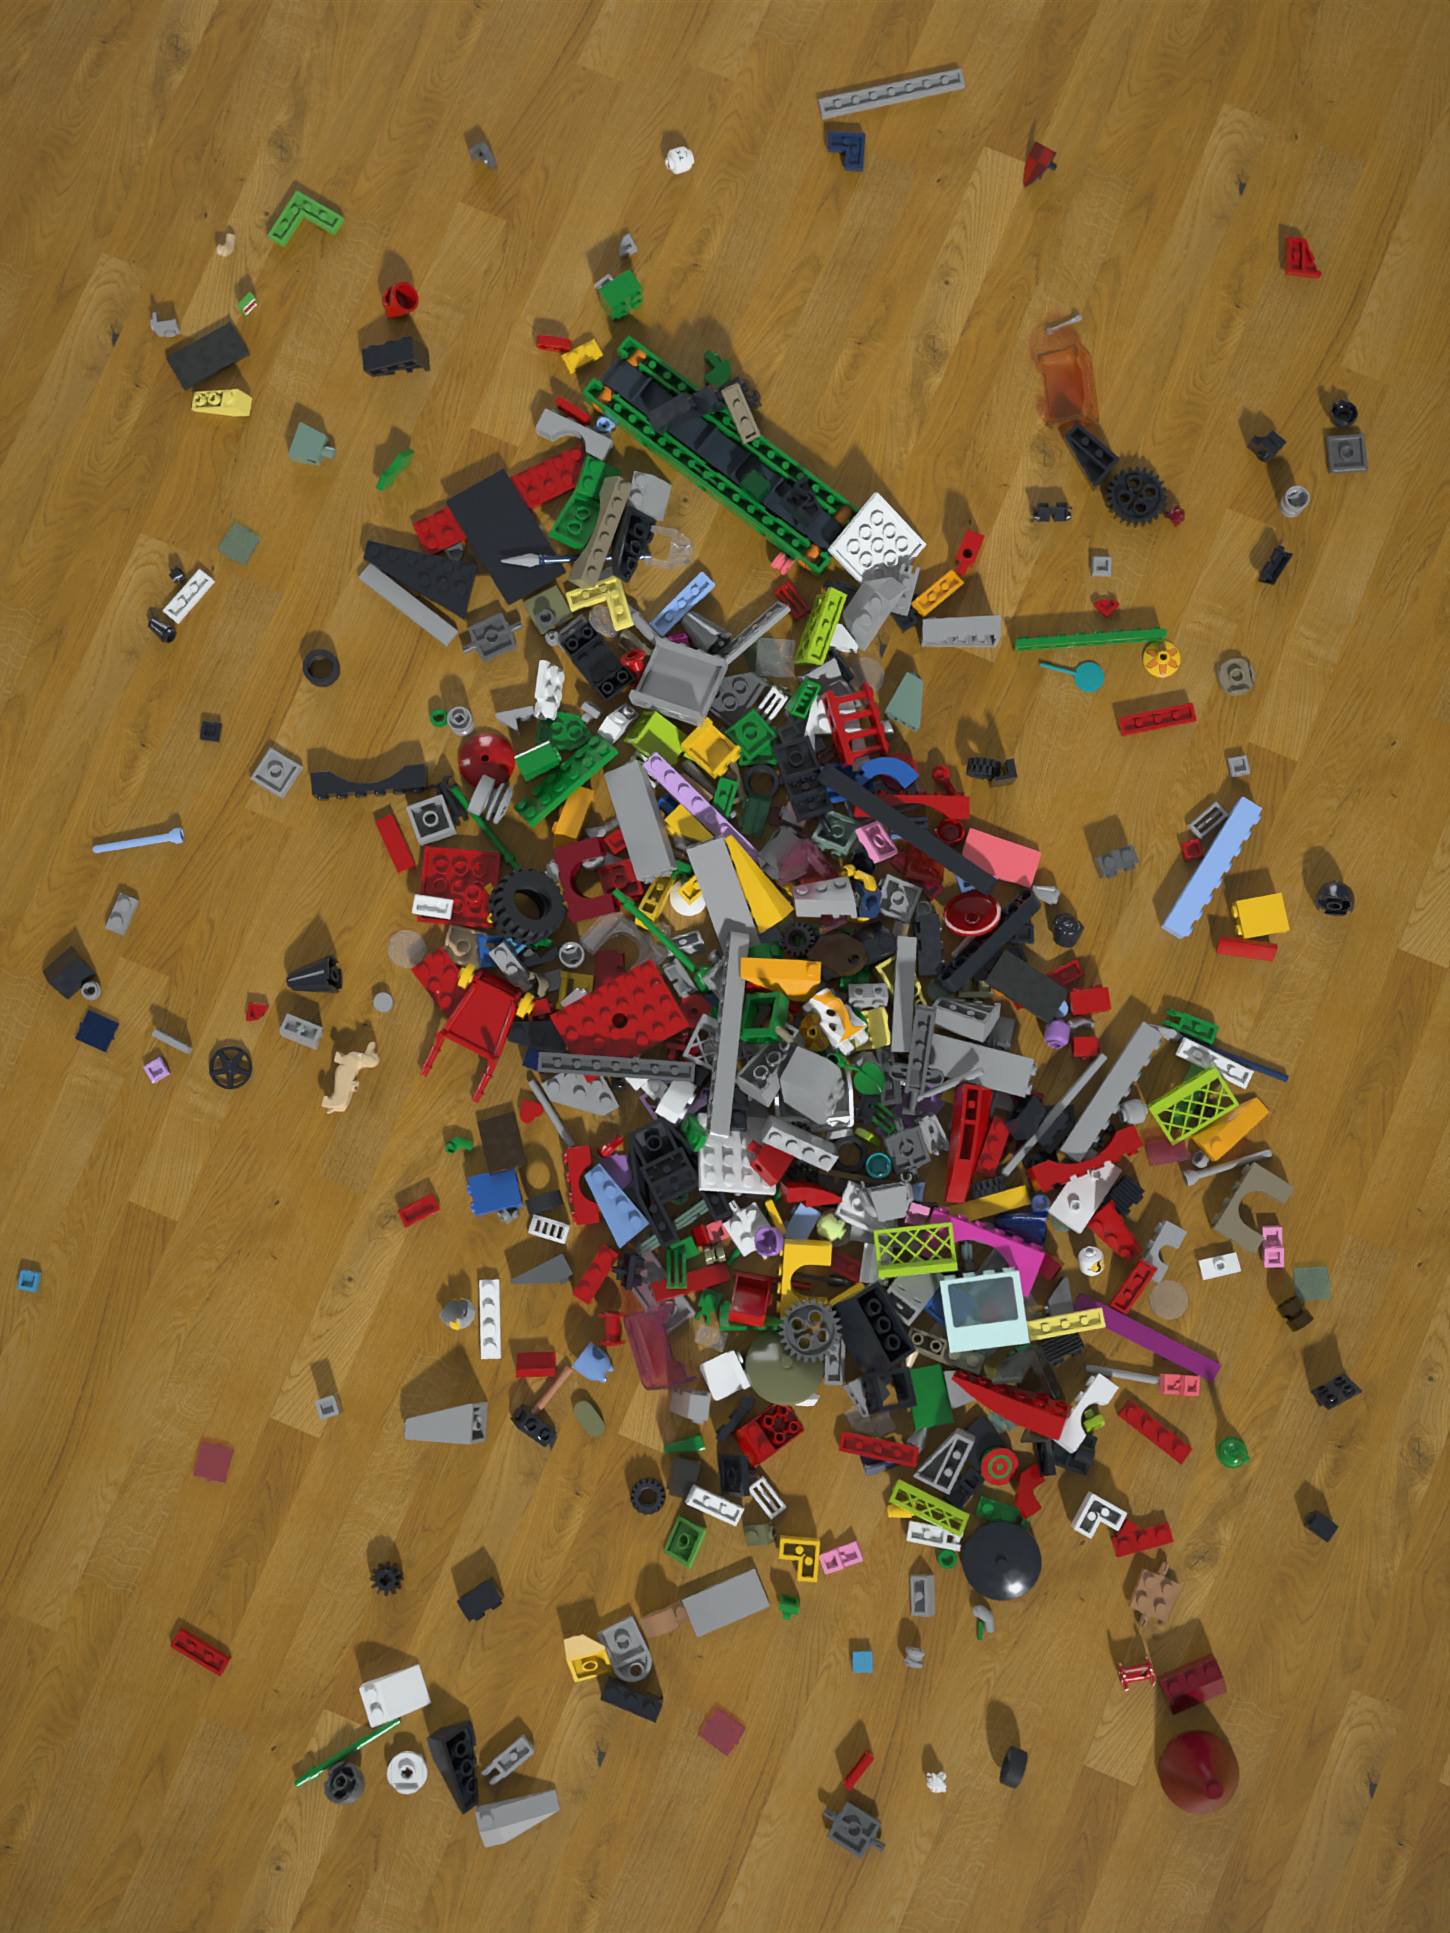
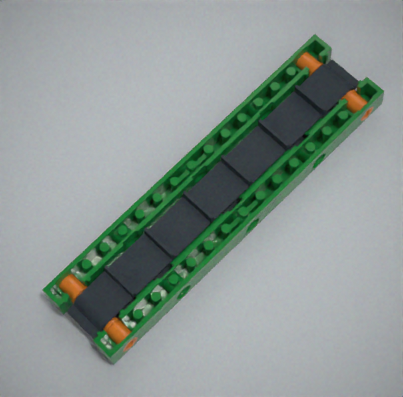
(715, 458)

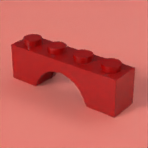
(579, 1160)

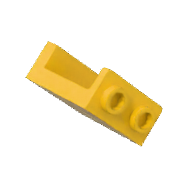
(711, 749)
(1260, 916)

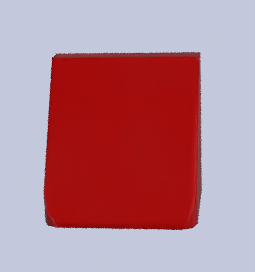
(700, 1235)
(1126, 1528)

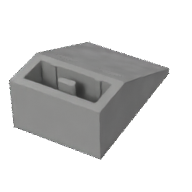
(912, 1293)

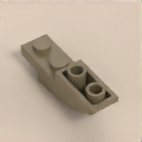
(938, 1349)

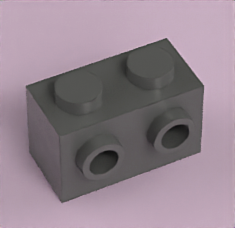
(1115, 861)

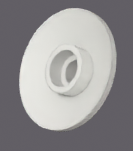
(681, 905)

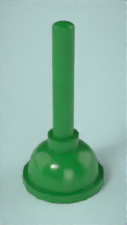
(1232, 1452)

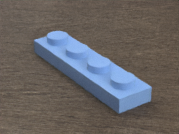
(681, 604)

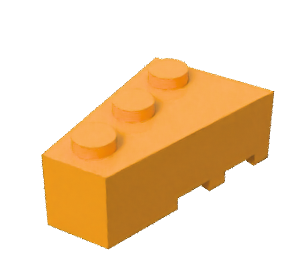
(573, 817)

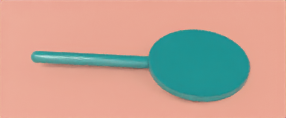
(1087, 676)

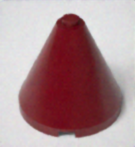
(1198, 1772)

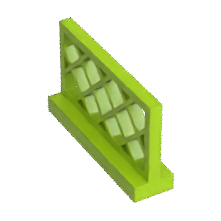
(820, 628)
(1181, 1092)
(915, 1267)

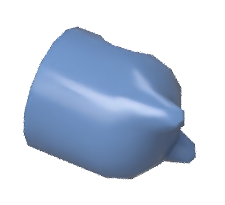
(593, 1363)

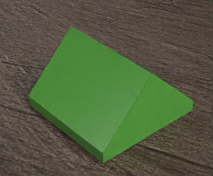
(685, 1541)

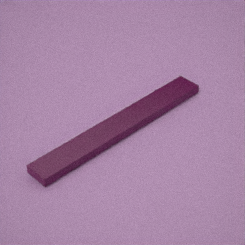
(1152, 1340)

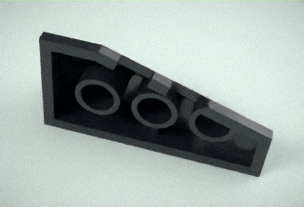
(630, 542)
(877, 943)
(454, 1756)

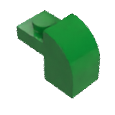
(720, 372)
(766, 950)

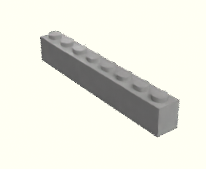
(1109, 1093)

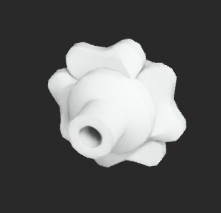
(936, 1782)

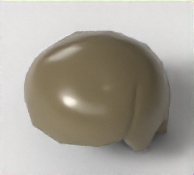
(539, 983)

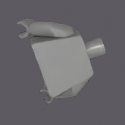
(887, 1201)

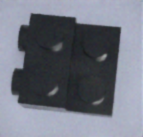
(739, 1110)

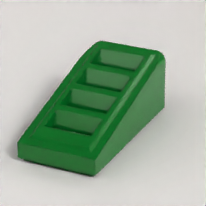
(795, 700)
(689, 1443)

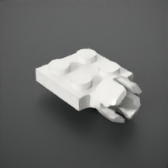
(548, 690)

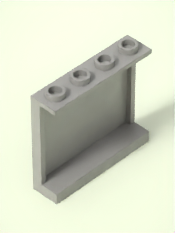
(679, 681)

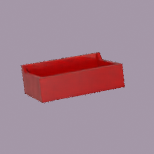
(750, 1300)

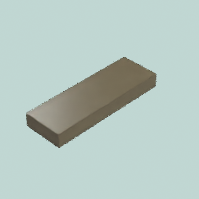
(740, 413)

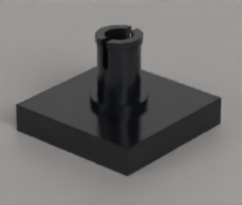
(735, 1475)

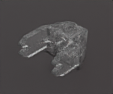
(679, 543)

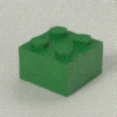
(621, 296)

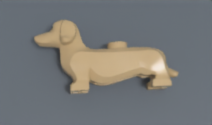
(346, 1076)

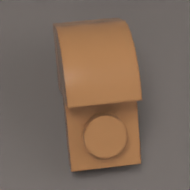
(664, 1620)

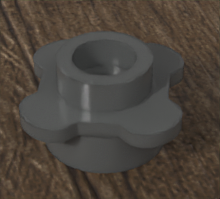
(547, 612)

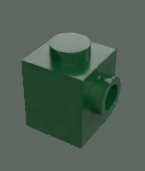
(755, 485)

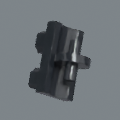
(626, 1269)

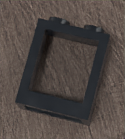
(903, 1387)

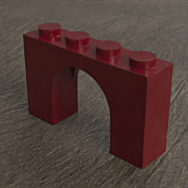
(569, 859)

